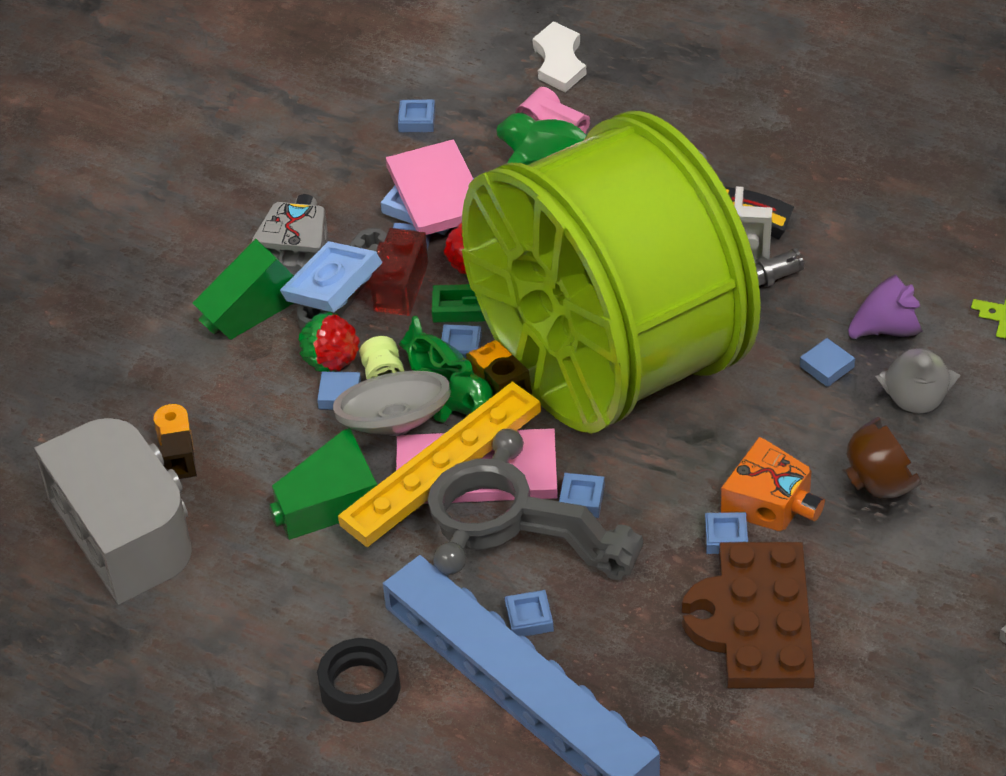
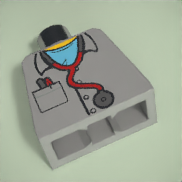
(294, 231)

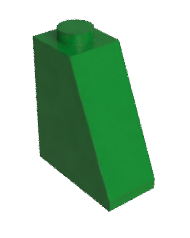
(244, 292)
(321, 487)

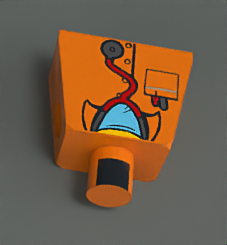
(770, 488)

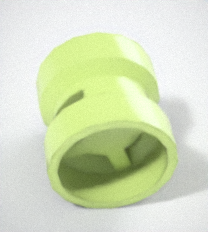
(380, 357)

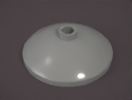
(392, 402)

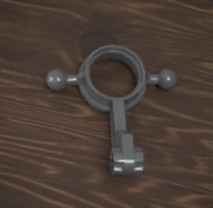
(609, 551)

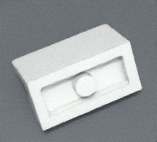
(757, 225)

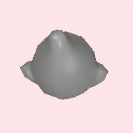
(918, 380)

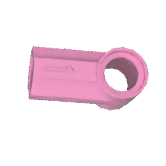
(546, 105)

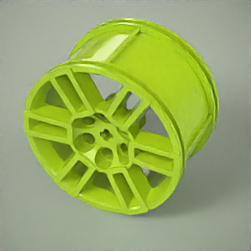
(612, 268)

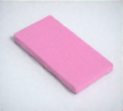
(535, 462)

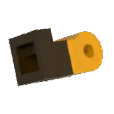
(499, 367)
(175, 440)

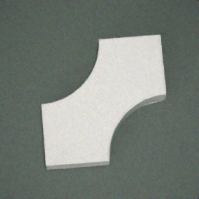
(560, 64)

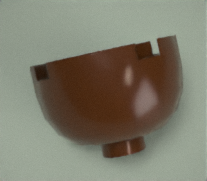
(879, 462)

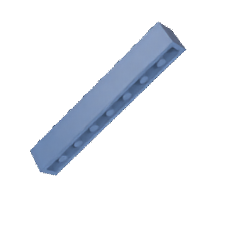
(517, 675)

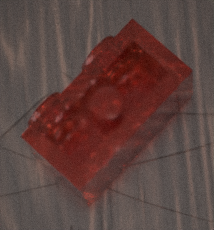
(400, 275)

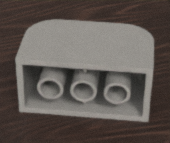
(118, 504)

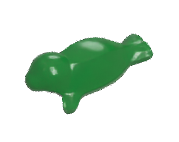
(536, 139)
(437, 356)

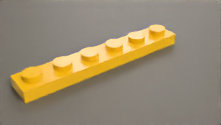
(411, 483)

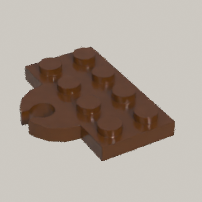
(756, 614)

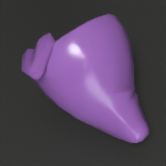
(887, 311)

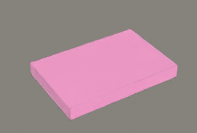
(431, 185)

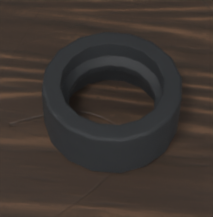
(361, 706)

